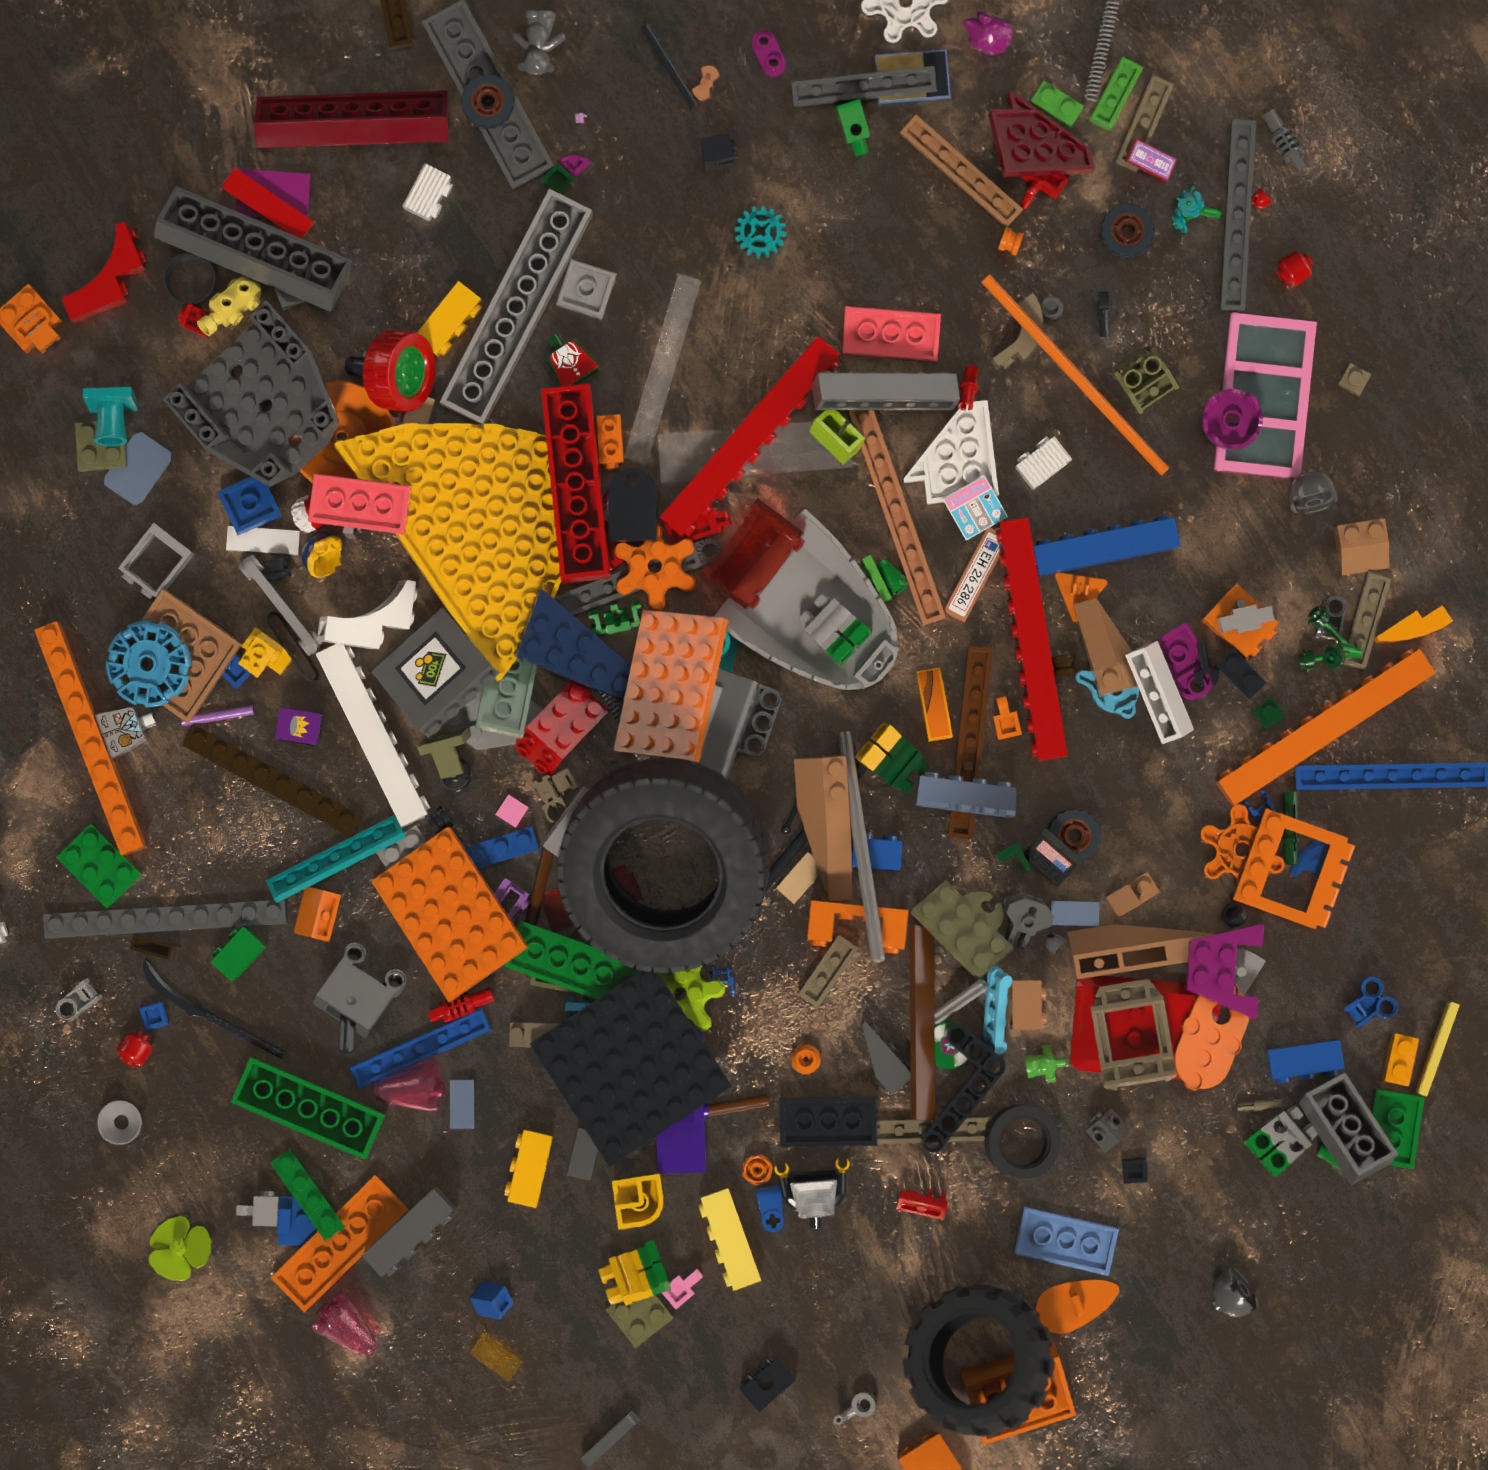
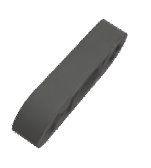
(609, 1438)

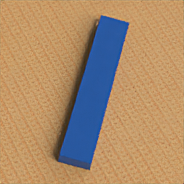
(420, 1048)

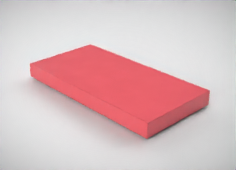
(891, 334)
(359, 503)

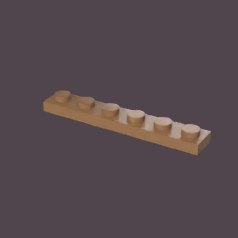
(961, 171)

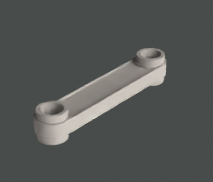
(253, 570)

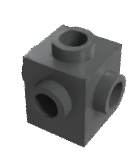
(1107, 1129)

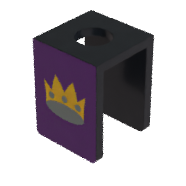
(299, 727)

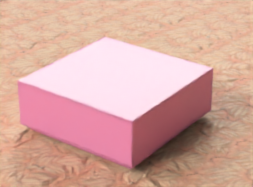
(512, 811)

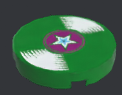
(944, 1053)

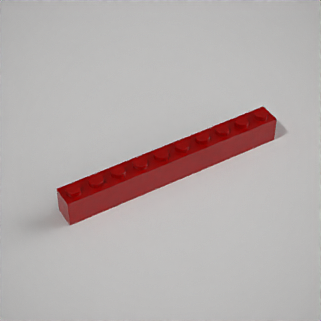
(749, 438)
(1032, 639)

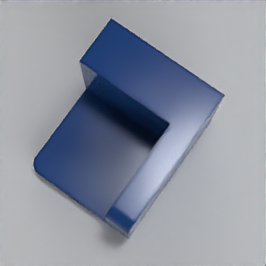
(491, 1300)

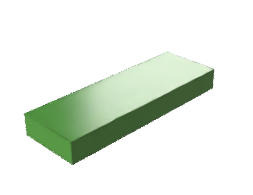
(1116, 93)

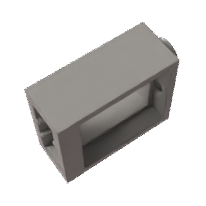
(131, 577)

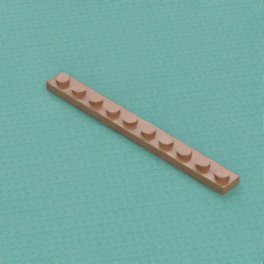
(898, 517)

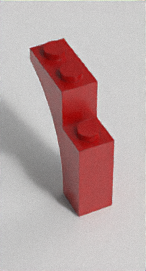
(105, 289)

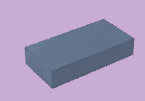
(1075, 913)
(462, 1104)

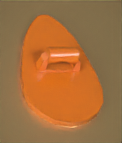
(1074, 1304)

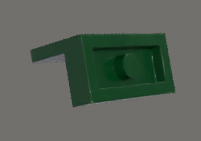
(1011, 851)

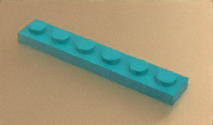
(335, 858)

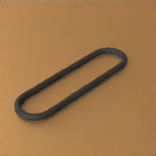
(287, 649)

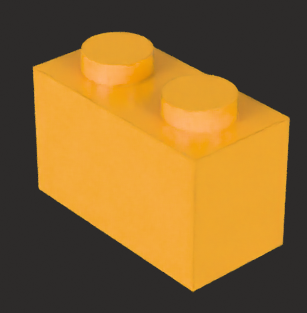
(1399, 1059)

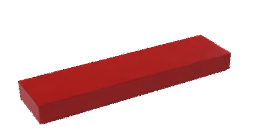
(267, 204)

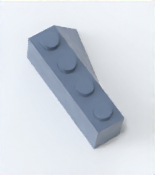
(966, 796)

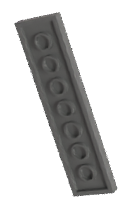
(468, 56)

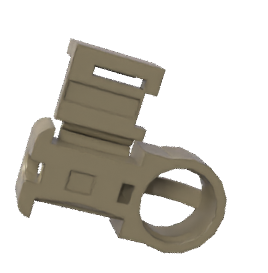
(552, 789)

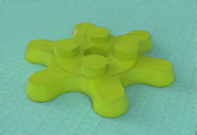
(697, 994)

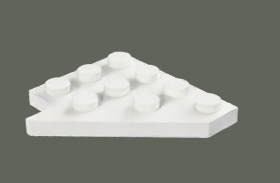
(957, 455)

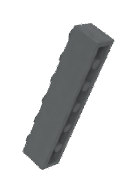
(885, 391)

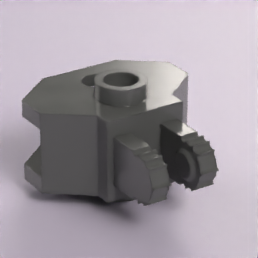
(1026, 915)

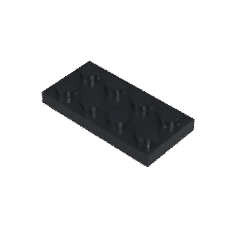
(828, 1121)

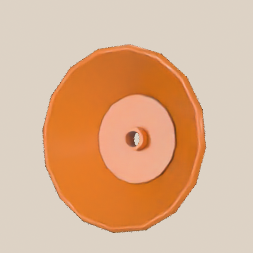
(356, 417)

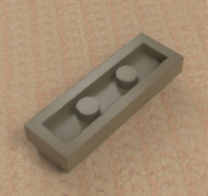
(828, 971)

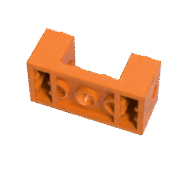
(822, 919)

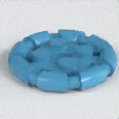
(162, 659)

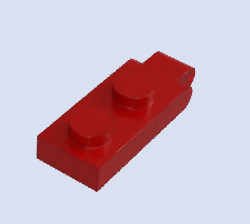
(711, 525)

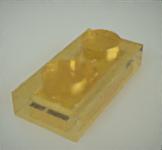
(496, 1357)

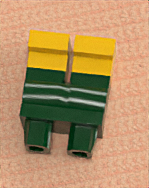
(899, 762)

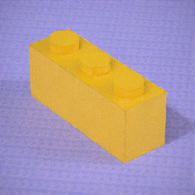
(450, 318)
(528, 1168)

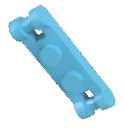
(996, 1009)

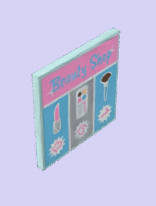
(975, 507)

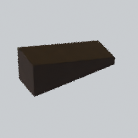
(155, 948)

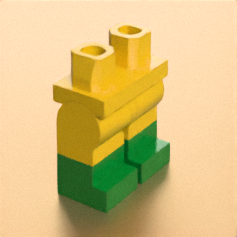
(637, 1275)

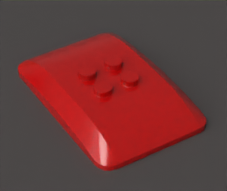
(1131, 1030)

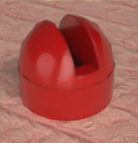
(1260, 199)

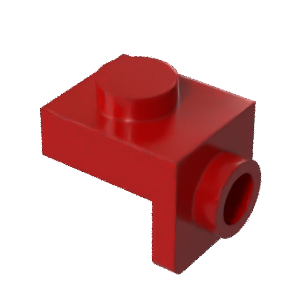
(189, 316)

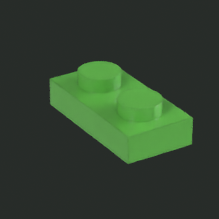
(1057, 104)
(871, 571)

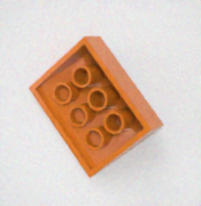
(990, 1378)

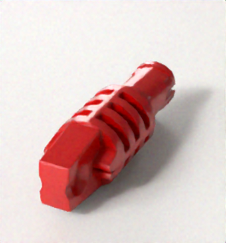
(461, 1006)

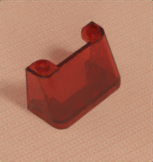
(753, 556)

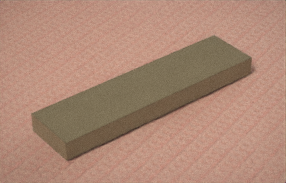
(1146, 116)
(1367, 617)

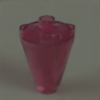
(412, 1088)
(345, 1326)

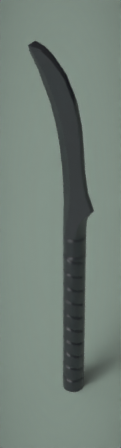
(193, 1009)

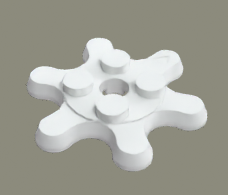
(901, 17)

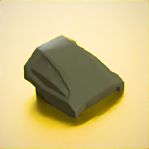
(1144, 378)

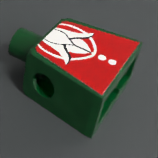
(570, 361)

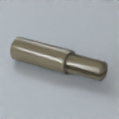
(1260, 1105)

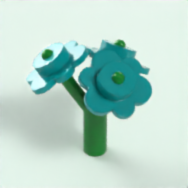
(1192, 208)

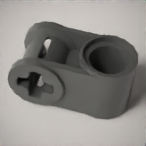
(1335, 620)

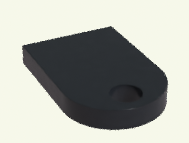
(632, 510)

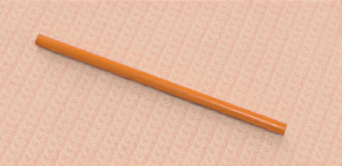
(1075, 375)

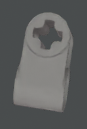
(79, 1000)

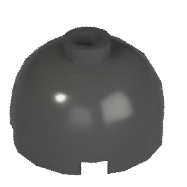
(1311, 492)
(1232, 1294)

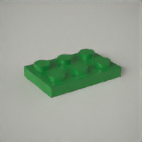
(99, 866)
(1400, 1120)

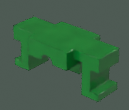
(615, 625)

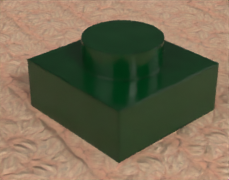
(558, 179)
(1268, 713)

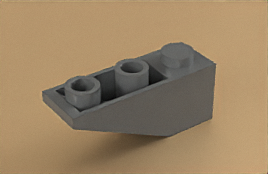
(886, 1066)

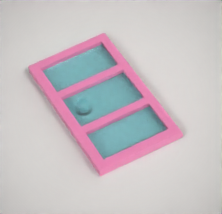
(1275, 365)

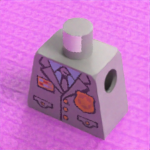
(124, 729)

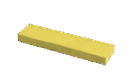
(1437, 1048)

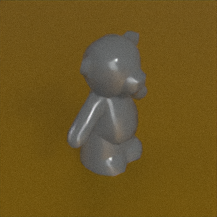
(538, 42)

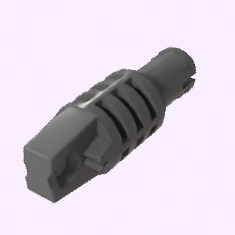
(1285, 140)

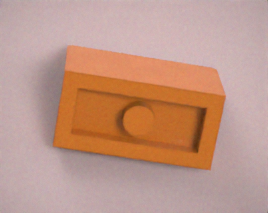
(317, 914)

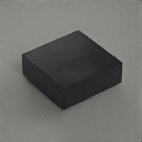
(1134, 1170)

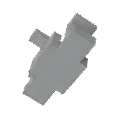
(1245, 618)

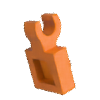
(1006, 723)

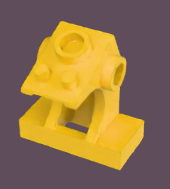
(263, 652)

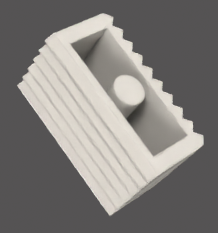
(428, 192)
(1043, 462)

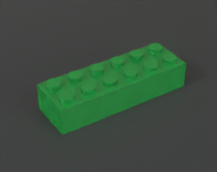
(308, 1108)

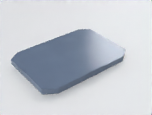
(145, 465)

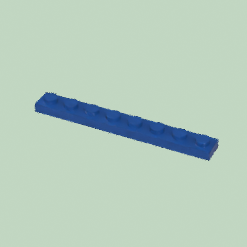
(1391, 776)

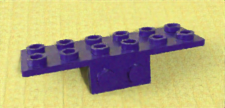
(683, 1144)

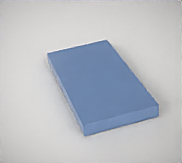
(1066, 1241)

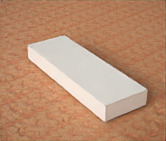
(264, 541)

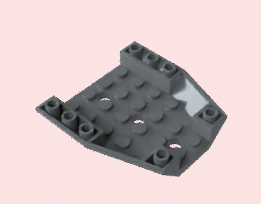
(228, 411)

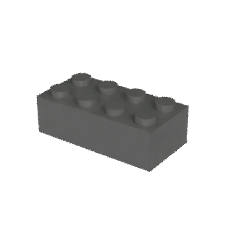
(1348, 1128)
(408, 1232)

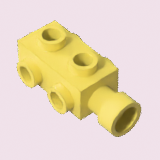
(239, 303)

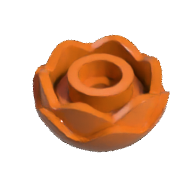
(811, 1053)
(762, 1175)

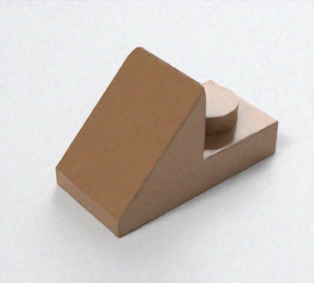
(1132, 894)

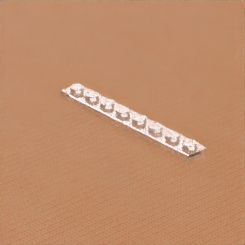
(662, 369)

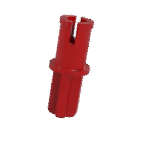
(968, 387)

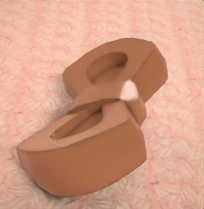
(709, 75)

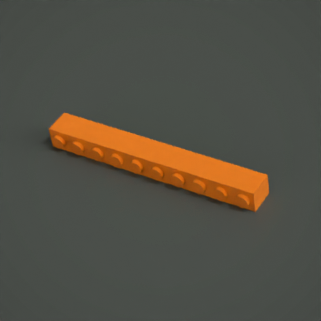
(1325, 727)
(89, 738)

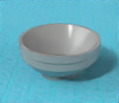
(107, 1126)

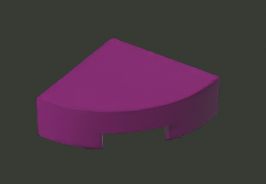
(574, 164)

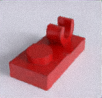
(923, 1205)

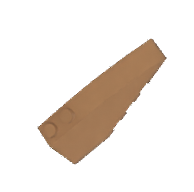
(825, 814)

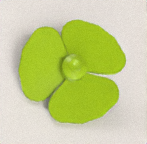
(172, 1249)

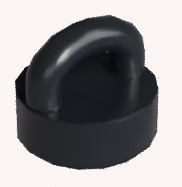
(1234, 914)

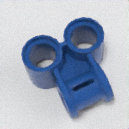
(1368, 1004)

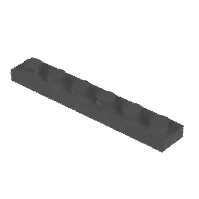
(864, 86)

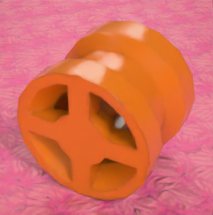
(1010, 241)

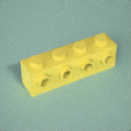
(730, 1239)

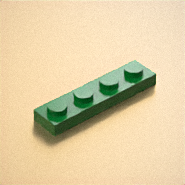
(307, 1195)

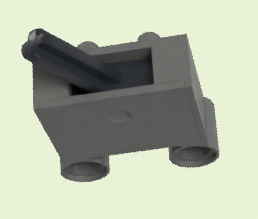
(356, 997)

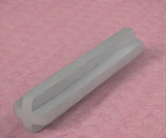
(960, 1000)

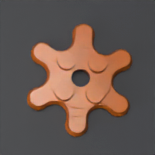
(655, 583)
(1225, 844)

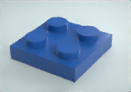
(249, 504)

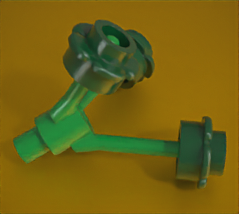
(1333, 656)

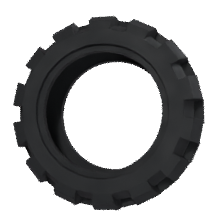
(926, 1354)

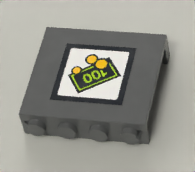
(435, 673)

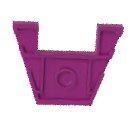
(1213, 967)

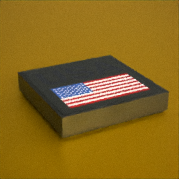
(1052, 857)

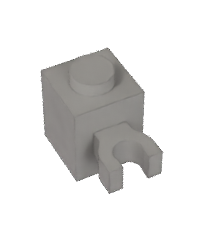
(263, 1210)

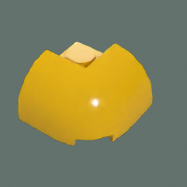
(637, 1200)

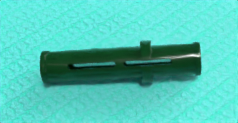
(1290, 839)

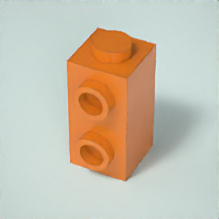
(610, 441)

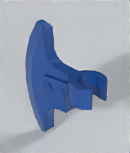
(1311, 859)

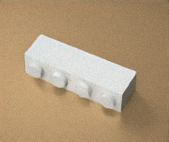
(1159, 692)

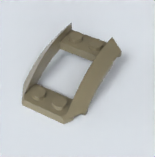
(1138, 1069)

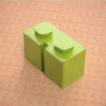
(826, 431)

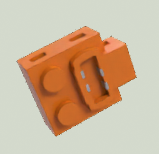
(30, 321)

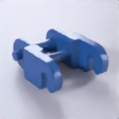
(1268, 802)
(724, 971)

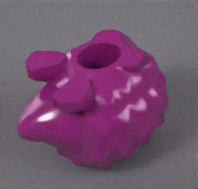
(988, 33)

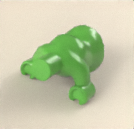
(1044, 1064)

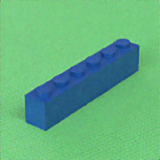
(1106, 546)

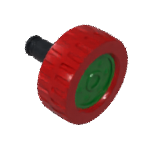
(396, 370)

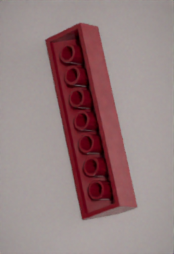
(352, 119)

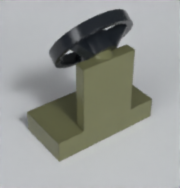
(446, 757)

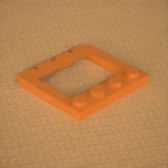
(1261, 859)

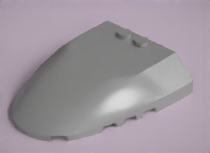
(775, 626)

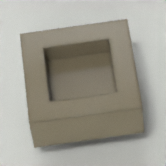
(1354, 379)

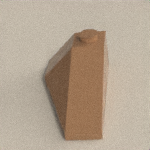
(1104, 649)

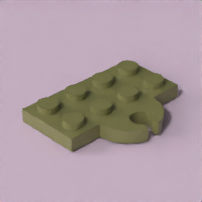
(965, 927)

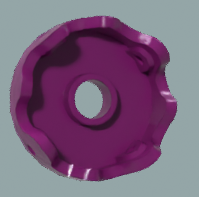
(1235, 402)

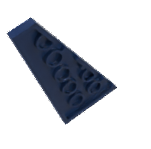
(570, 649)

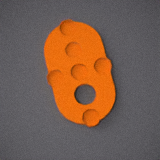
(1208, 1048)

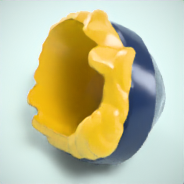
(322, 554)

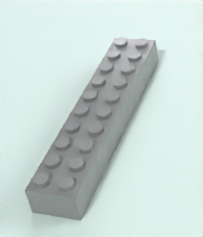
(516, 307)

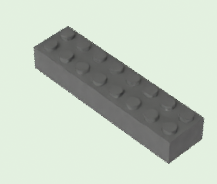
(253, 248)

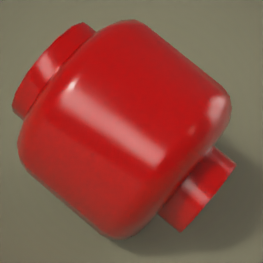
(1294, 268)
(134, 1049)

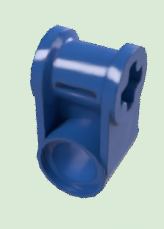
(769, 1203)

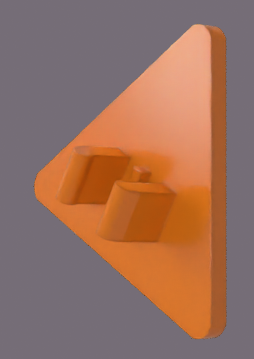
(1078, 589)

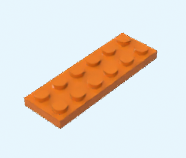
(322, 1263)

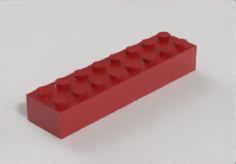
(575, 483)

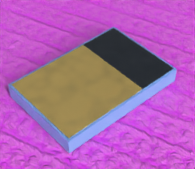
(909, 60)

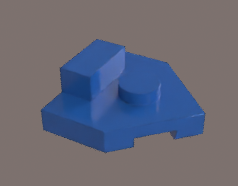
(293, 1223)

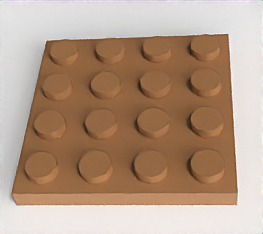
(209, 650)

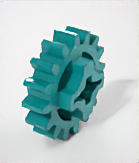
(768, 225)

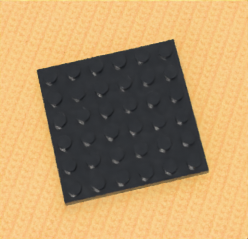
(630, 1065)

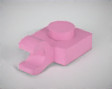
(681, 1288)

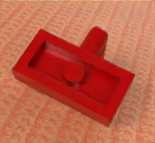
(1049, 184)

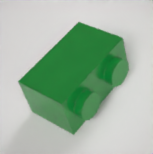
(238, 953)

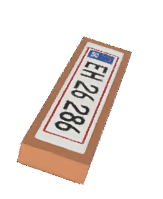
(974, 577)

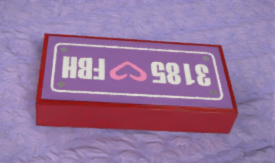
(1150, 160)

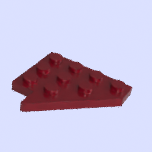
(1035, 144)

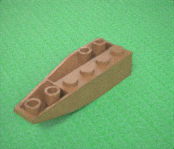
(1127, 948)

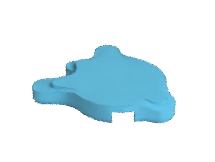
(1119, 703)

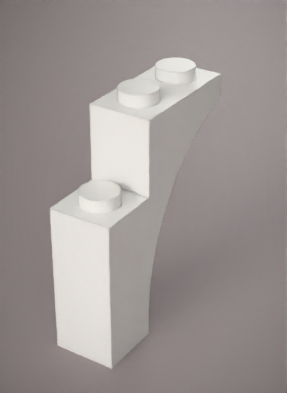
(366, 629)

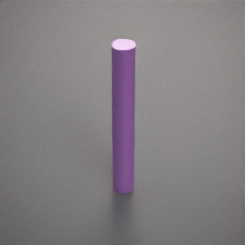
(220, 715)

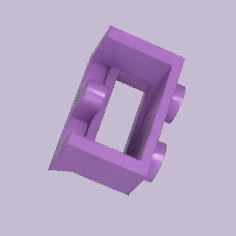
(521, 904)

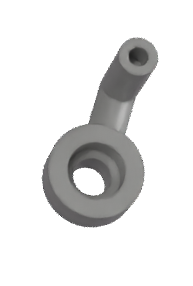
(857, 1408)

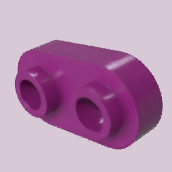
(768, 52)

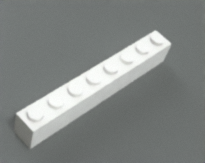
(372, 734)

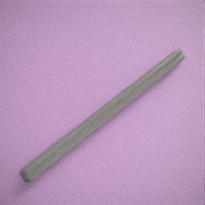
(862, 851)

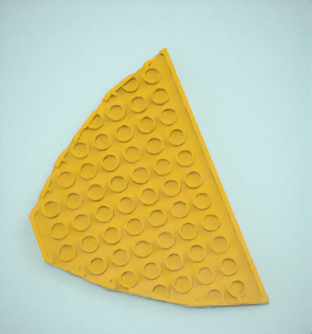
(474, 520)

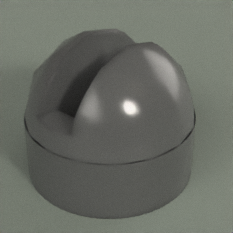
(1054, 942)

